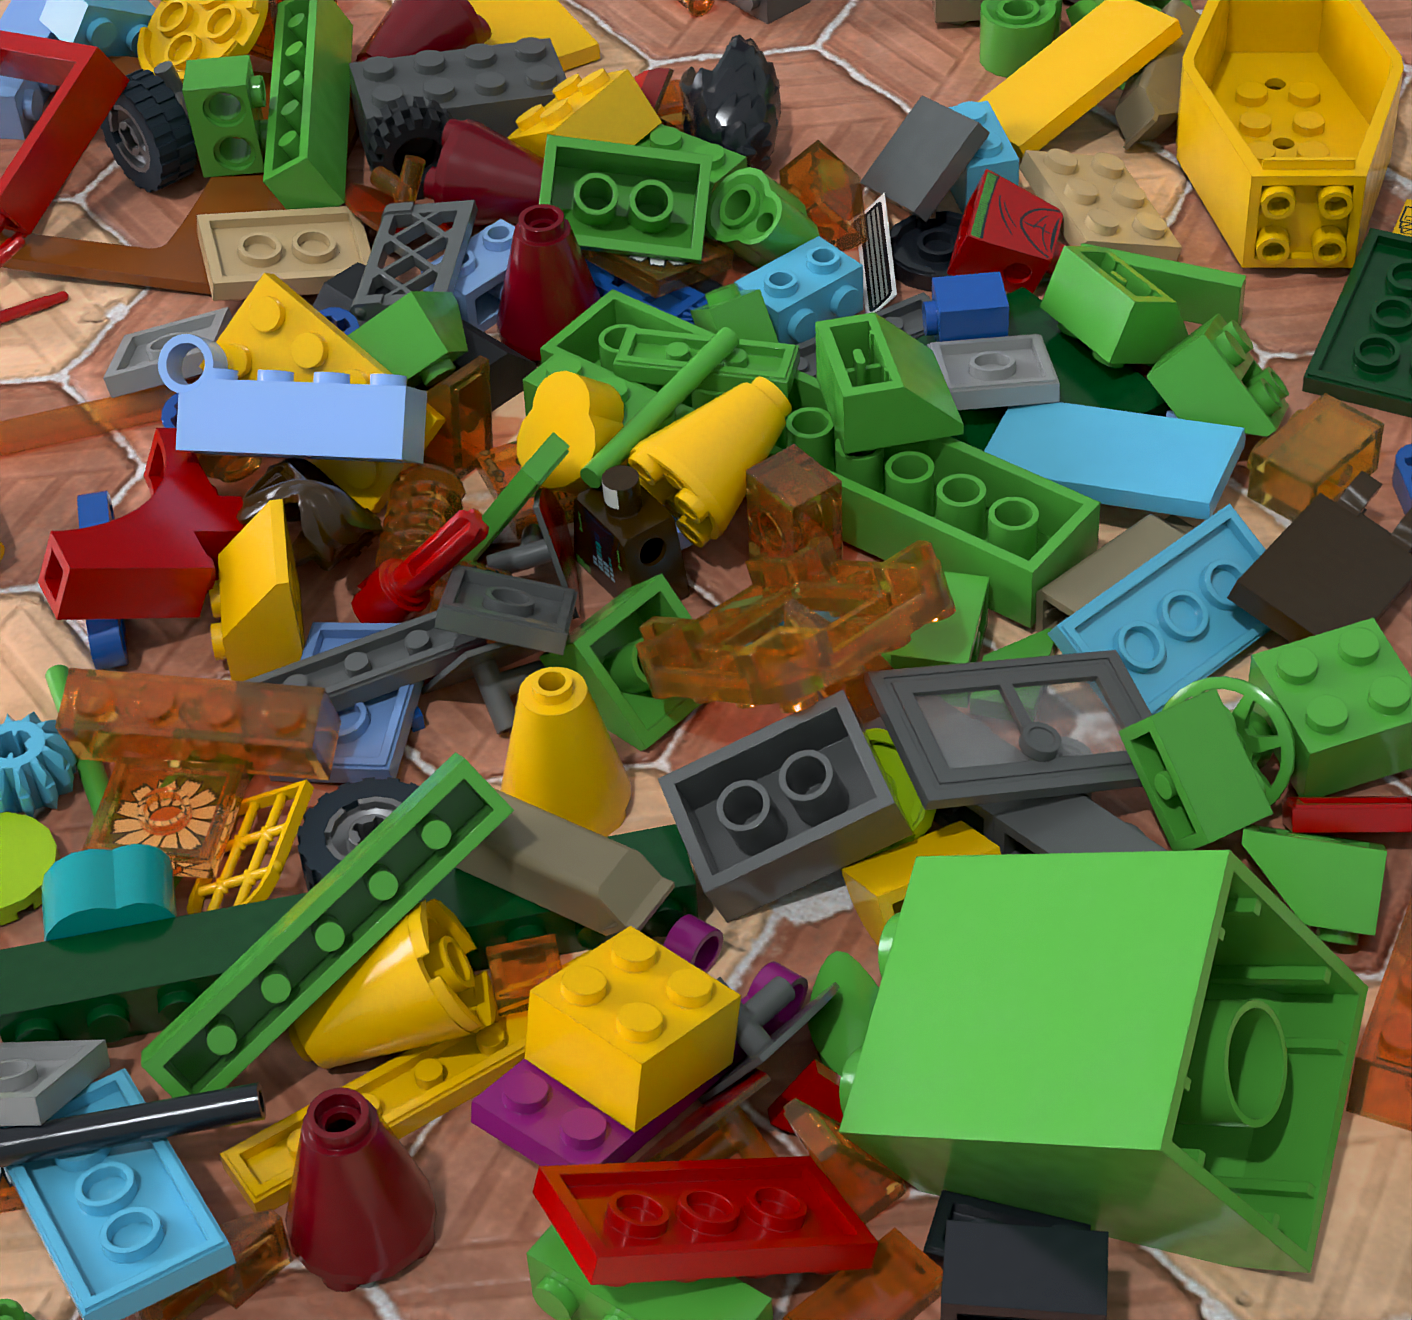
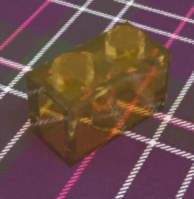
(1313, 454)

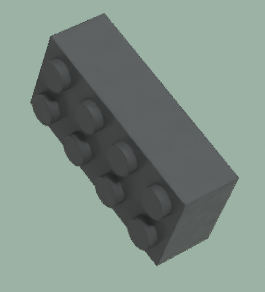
(472, 83)

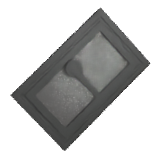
(1011, 726)

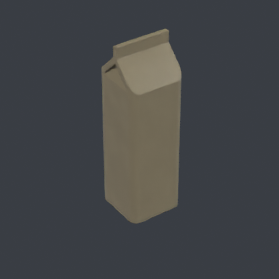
(1153, 93)
(1106, 568)
(568, 870)

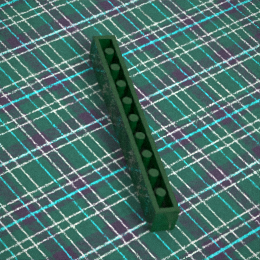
(150, 972)

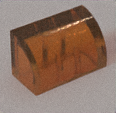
(829, 193)

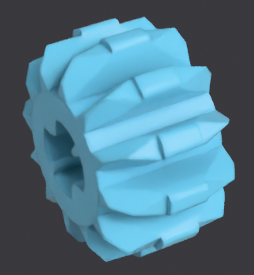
(33, 765)

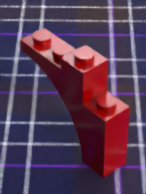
(151, 559)

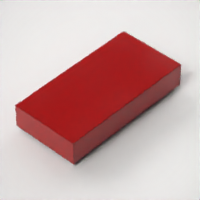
(1347, 814)

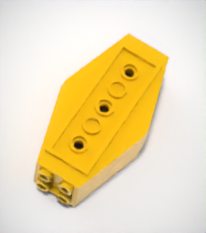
(1289, 126)

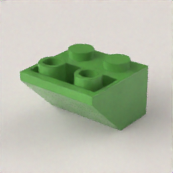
(1111, 308)
(1218, 380)
(881, 385)

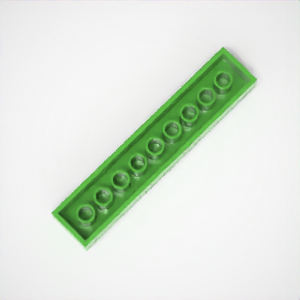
(966, 502)

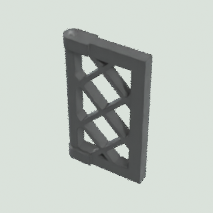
(418, 220)

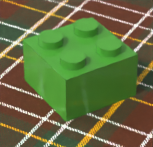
(1344, 705)

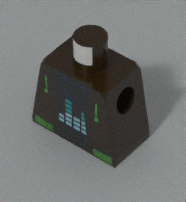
(626, 535)

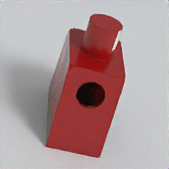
(1007, 234)

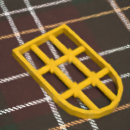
(269, 876)

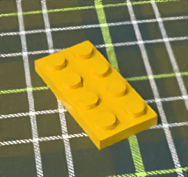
(288, 334)

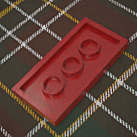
(702, 1219)

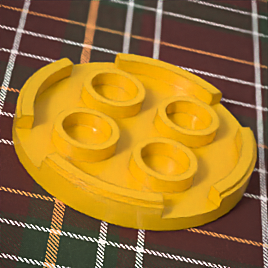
(200, 31)

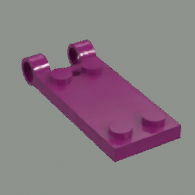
(562, 1128)

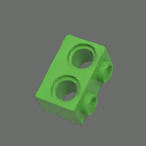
(221, 117)

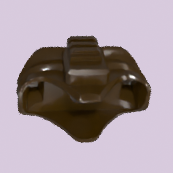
(330, 519)

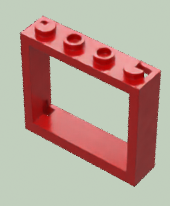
(85, 97)

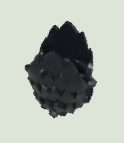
(735, 103)

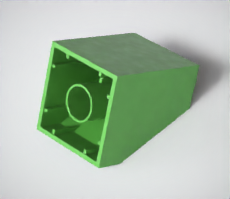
(1112, 1049)

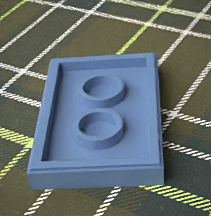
(370, 731)

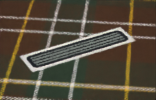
(877, 258)

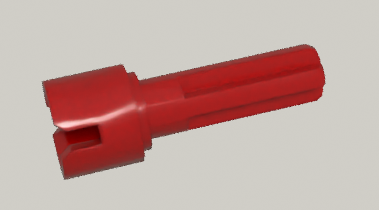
(401, 587)

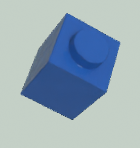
(966, 307)

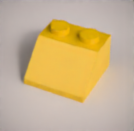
(258, 598)

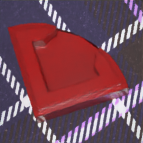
(814, 1086)

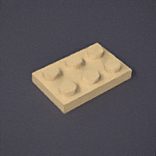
(1099, 202)
(293, 244)

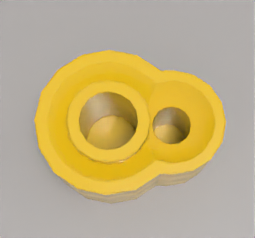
(581, 414)

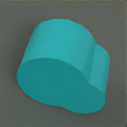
(107, 890)

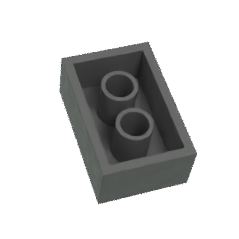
(784, 807)

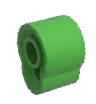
(1016, 32)
(757, 217)

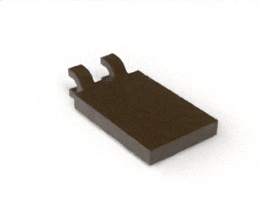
(1329, 567)

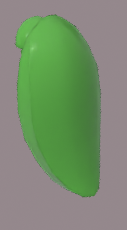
(845, 1018)

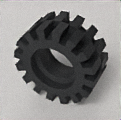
(401, 126)

